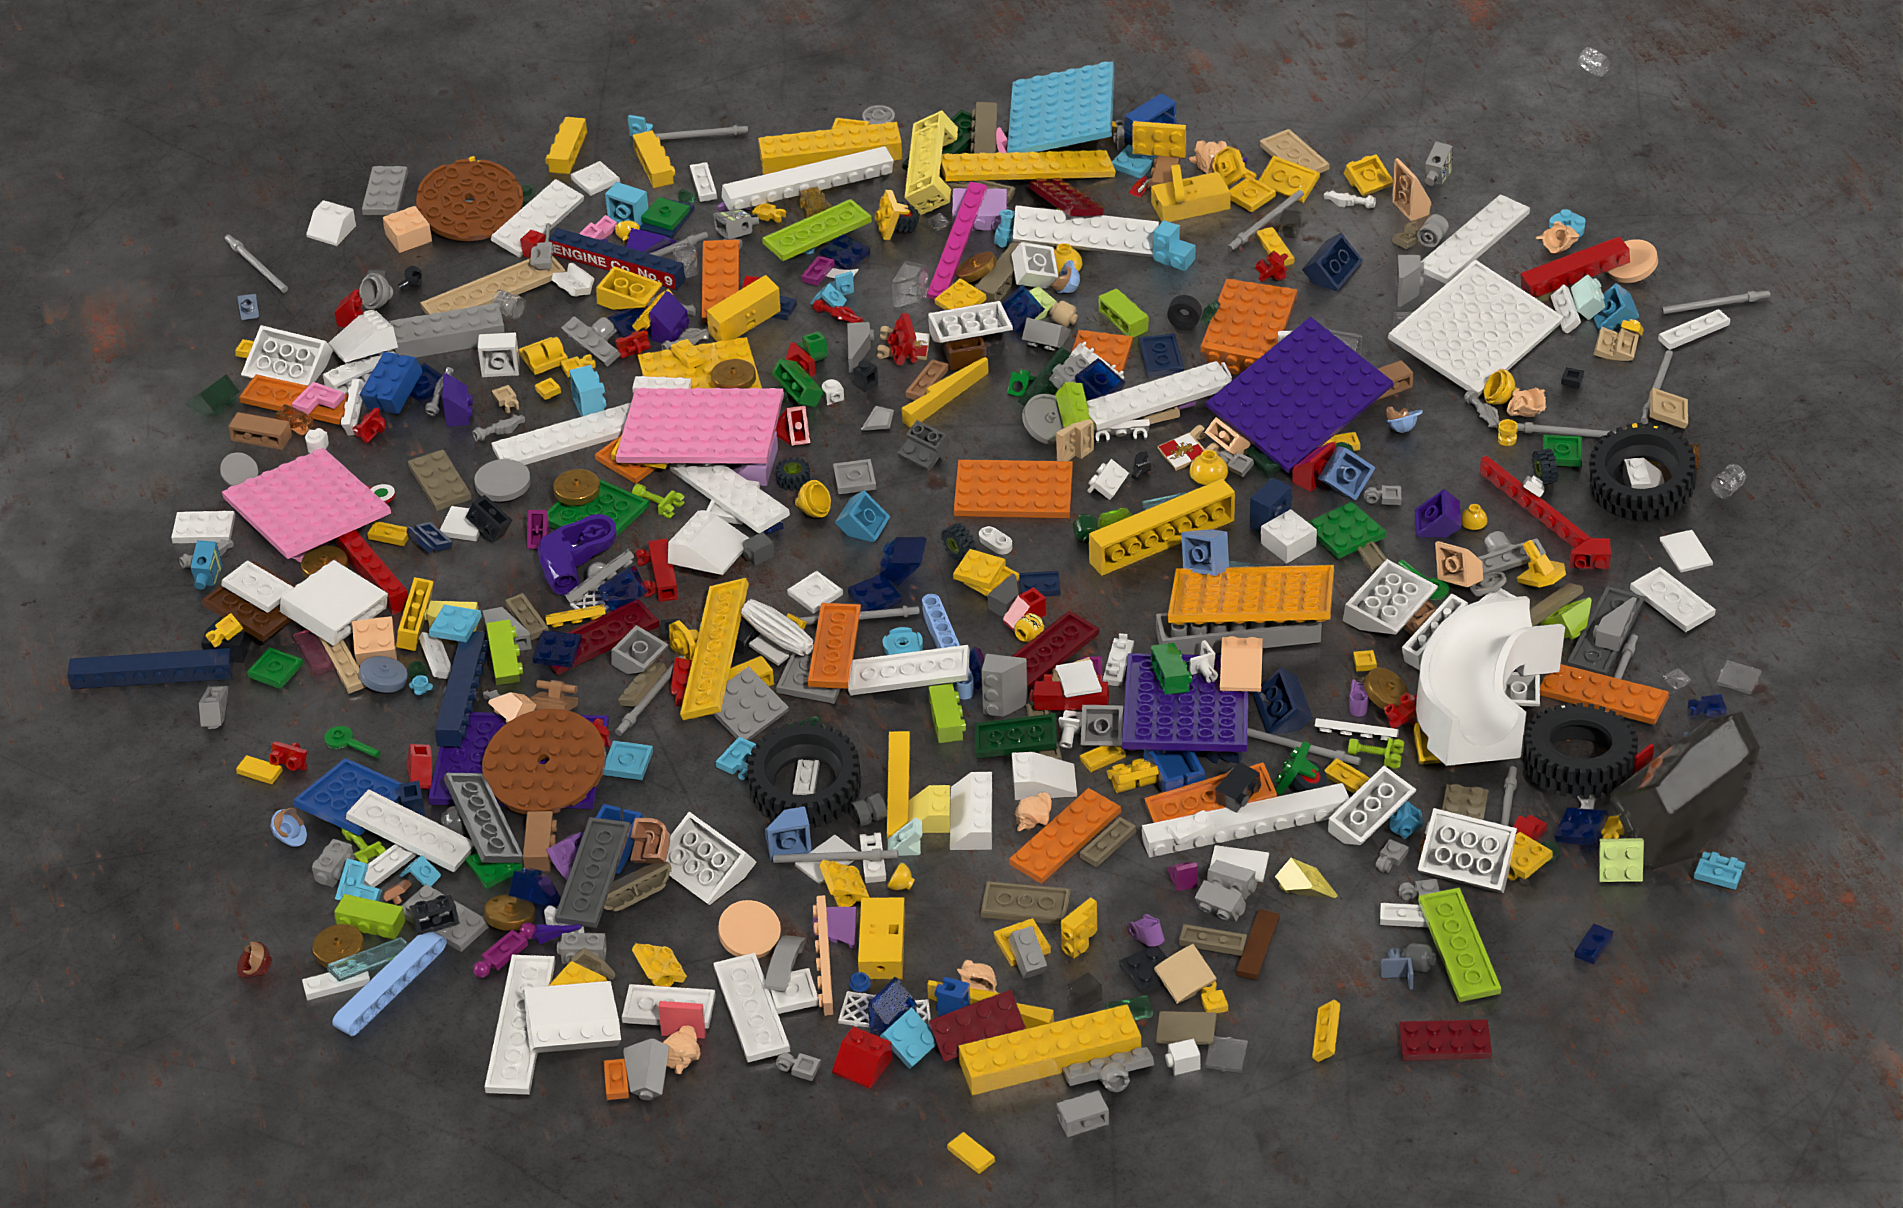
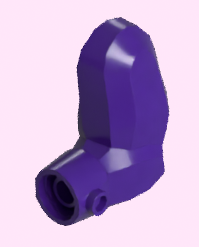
(572, 547)

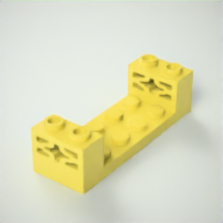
(923, 185)

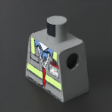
(1436, 170)
(734, 223)

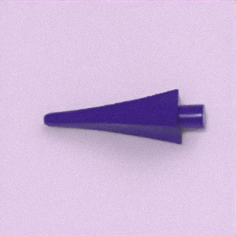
(547, 932)

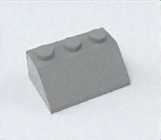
(1004, 684)

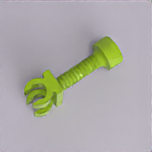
(664, 507)
(1392, 760)
(366, 852)

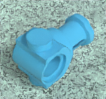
(1004, 231)

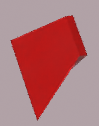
(793, 426)

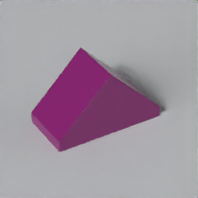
(537, 527)
(1184, 875)

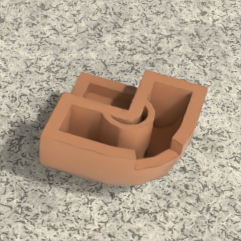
(651, 841)

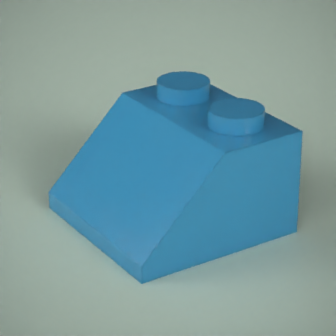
(1618, 307)
(862, 517)

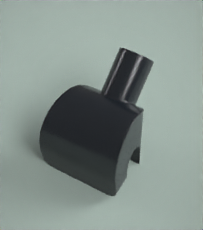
(411, 275)
(1140, 465)

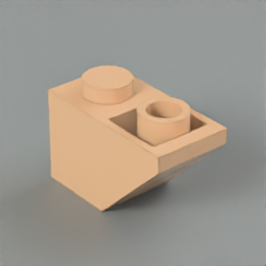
(512, 705)

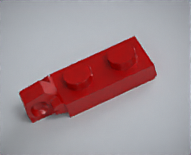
(680, 678)

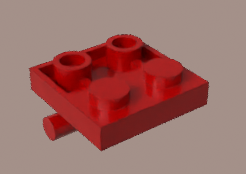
(902, 340)

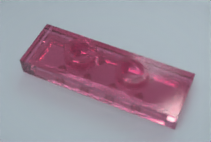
(313, 652)

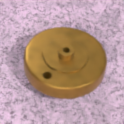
(976, 267)
(733, 374)
(576, 487)
(321, 556)
(1384, 687)
(508, 912)
(337, 943)

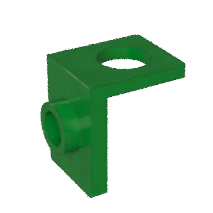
(1022, 376)

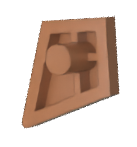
(395, 891)

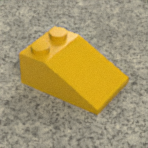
(625, 290)

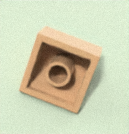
(1457, 565)

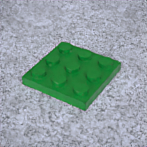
(1346, 530)

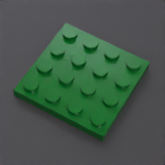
(611, 501)

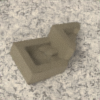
(1407, 237)
(592, 962)

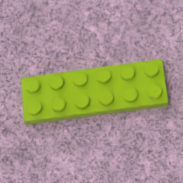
(816, 229)
(1459, 945)

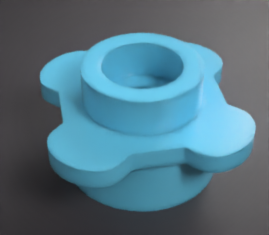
(420, 685)

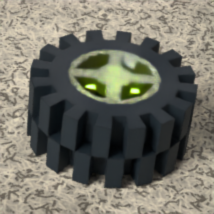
(1545, 465)
(792, 473)
(957, 541)

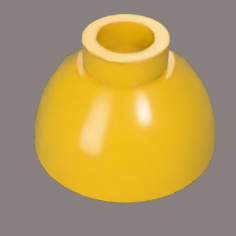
(623, 229)
(1474, 517)
(901, 878)

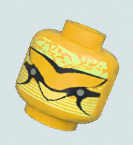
(1028, 627)

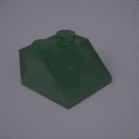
(214, 397)

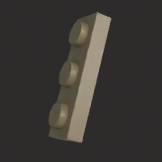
(526, 615)
(642, 684)
(1108, 842)
(1213, 939)

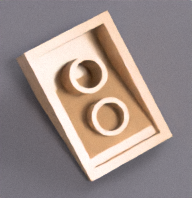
(1409, 193)
(1241, 664)

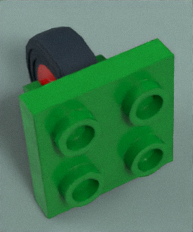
(1300, 772)

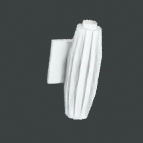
(778, 633)

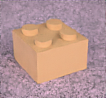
(407, 229)
(374, 638)

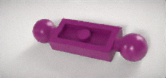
(503, 950)

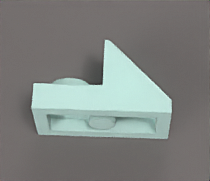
(907, 839)

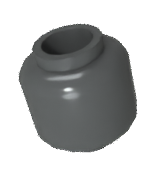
(1421, 956)

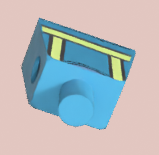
(206, 564)

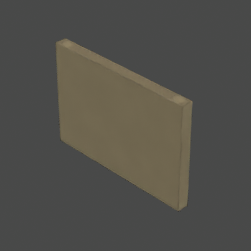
(1183, 1026)

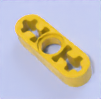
(1177, 183)

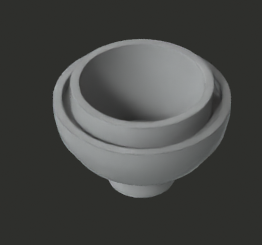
(375, 291)

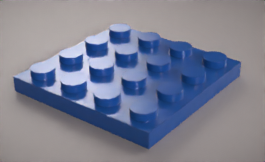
(339, 791)

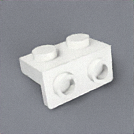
(574, 281)
(1109, 479)

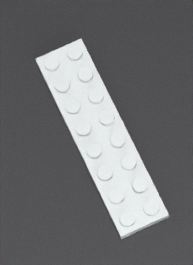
(1084, 232)
(1474, 238)
(1157, 395)
(564, 436)
(732, 493)
(511, 1061)

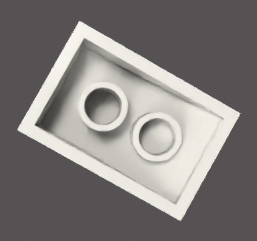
(1040, 773)

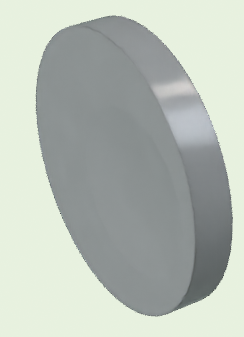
(1043, 418)
(502, 480)

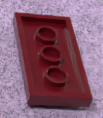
(976, 1022)
(1445, 1040)

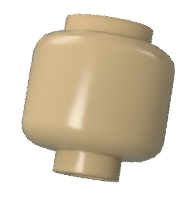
(1063, 313)

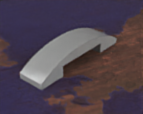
(782, 962)

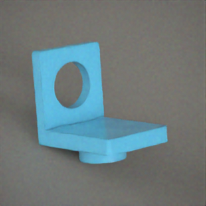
(638, 125)
(844, 283)
(831, 296)
(422, 871)

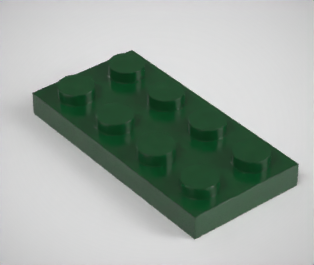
(1016, 735)

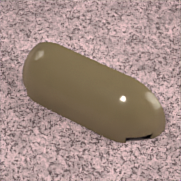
(637, 886)

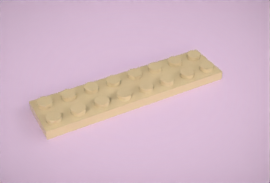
(513, 279)

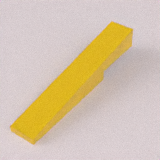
(943, 392)
(898, 781)
(1031, 1015)

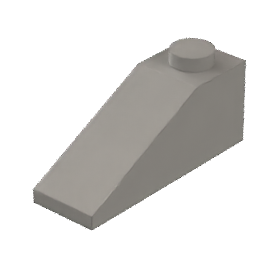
(858, 342)
(1614, 626)
(213, 706)

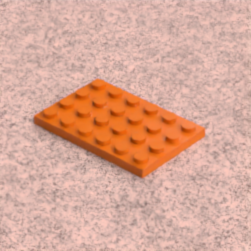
(1250, 315)
(1013, 488)

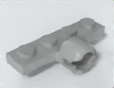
(594, 338)
(1503, 554)
(598, 574)
(1110, 1070)

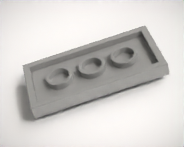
(384, 190)
(459, 935)

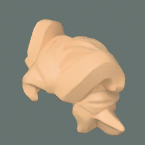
(1205, 154)
(1558, 237)
(1527, 402)
(1033, 811)
(978, 975)
(682, 1048)

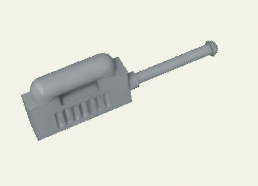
(545, 251)

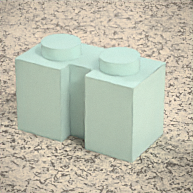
(1588, 296)

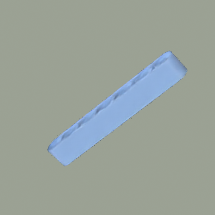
(944, 637)
(389, 982)

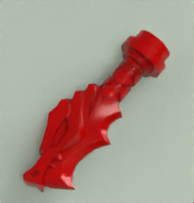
(842, 313)

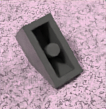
(1003, 596)

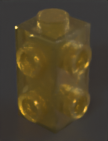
(813, 201)

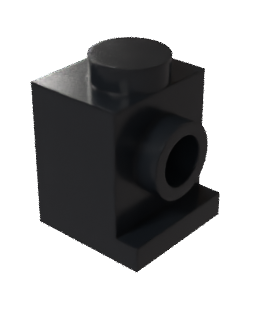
(864, 372)

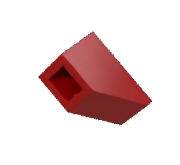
(349, 309)
(1591, 554)
(1027, 602)
(420, 765)

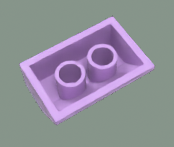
(988, 216)
(758, 471)

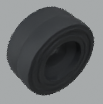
(1187, 303)

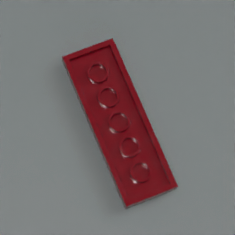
(1066, 197)
(608, 630)
(1055, 645)

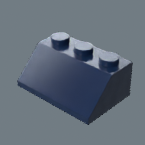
(1332, 263)
(1282, 703)

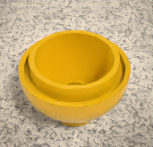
(1064, 253)
(1499, 387)
(1208, 468)
(813, 499)

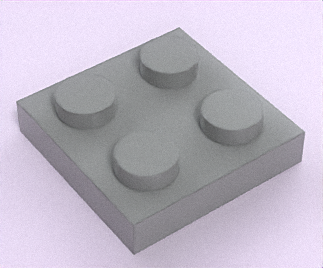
(854, 476)

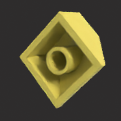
(932, 808)

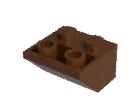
(964, 352)

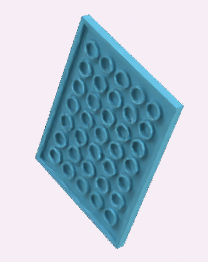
(1061, 108)

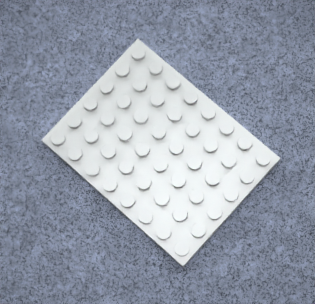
(1475, 327)

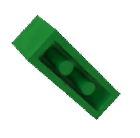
(797, 382)
(1170, 668)

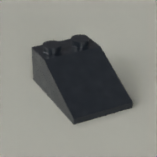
(238, 644)

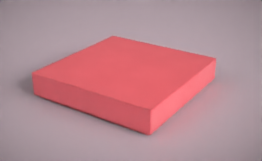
(678, 1014)

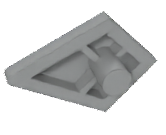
(878, 419)

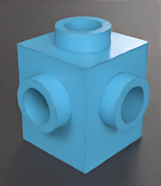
(1406, 820)

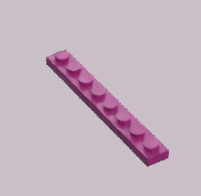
(957, 239)

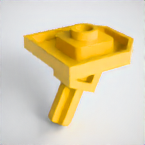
(1231, 166)
(1541, 569)
(683, 640)

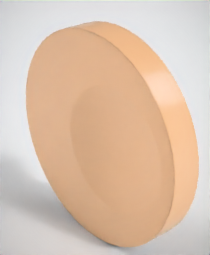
(1642, 263)
(749, 929)

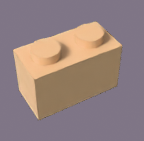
(1227, 437)

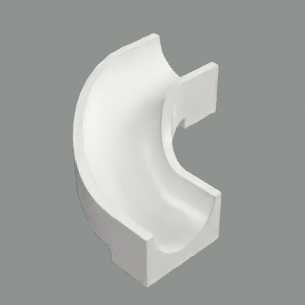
(1465, 677)

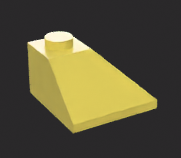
(1304, 880)

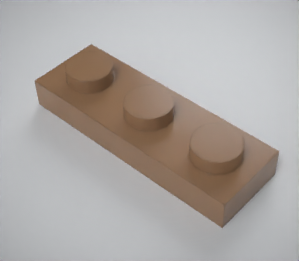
(930, 375)

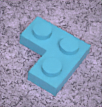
(352, 882)

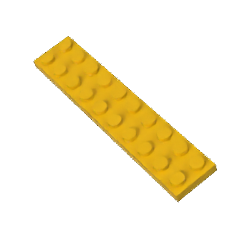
(1026, 165)
(714, 649)

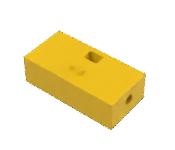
(1202, 196)
(744, 310)
(882, 937)

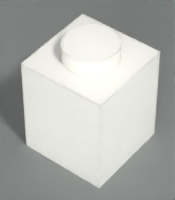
(1183, 1057)

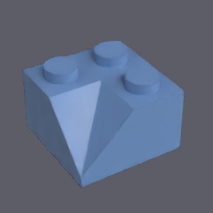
(1346, 472)
(1205, 551)
(789, 833)

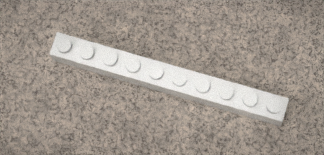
(794, 180)
(1251, 819)

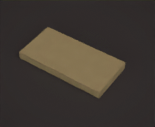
(1025, 902)

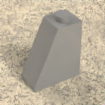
(498, 614)
(646, 1068)

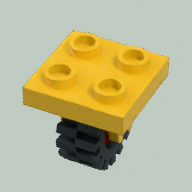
(895, 215)

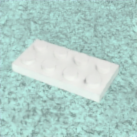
(1673, 599)
(643, 1002)

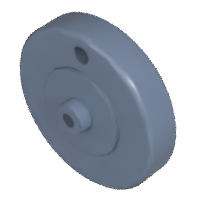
(383, 674)

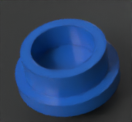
(859, 982)

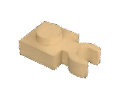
(505, 397)

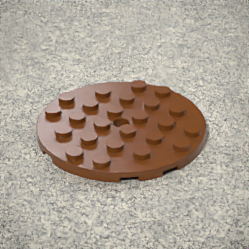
(444, 195)
(573, 767)

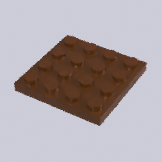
(252, 618)

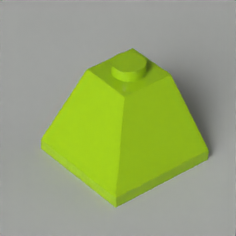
(1572, 616)

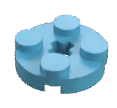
(1569, 219)
(912, 641)

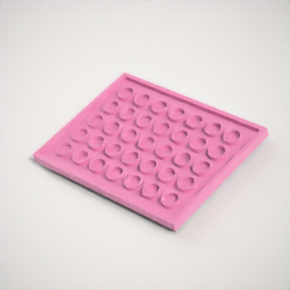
(700, 425)
(305, 502)

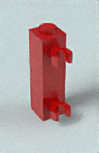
(663, 572)
(1050, 696)

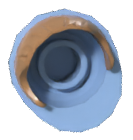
(1067, 280)
(1401, 421)
(288, 827)

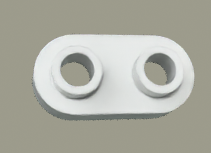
(995, 540)

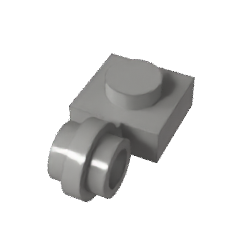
(1119, 134)
(1238, 464)
(1388, 495)
(1391, 854)
(1408, 891)
(802, 1067)

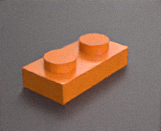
(616, 1079)

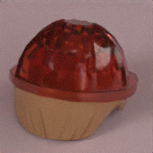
(254, 960)

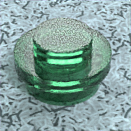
(416, 669)
(1554, 847)

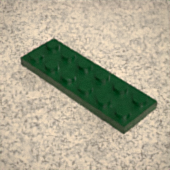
(963, 121)

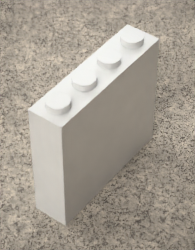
(331, 601)

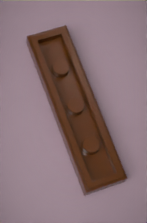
(1258, 944)

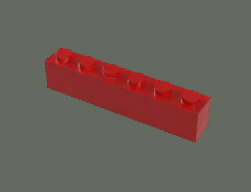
(1575, 267)
(373, 569)

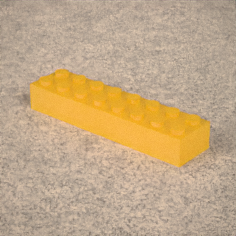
(805, 148)
(1160, 527)
(1047, 1049)

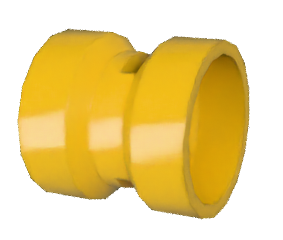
(1507, 432)

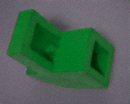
(814, 346)

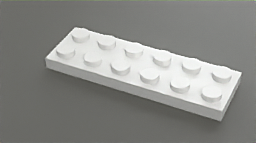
(547, 207)
(909, 670)
(410, 830)
(751, 1007)

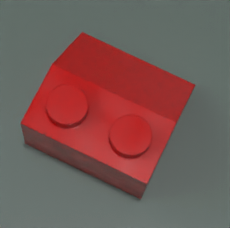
(1308, 470)
(862, 1057)

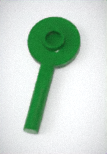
(1443, 588)
(342, 736)

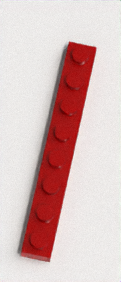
(1532, 503)

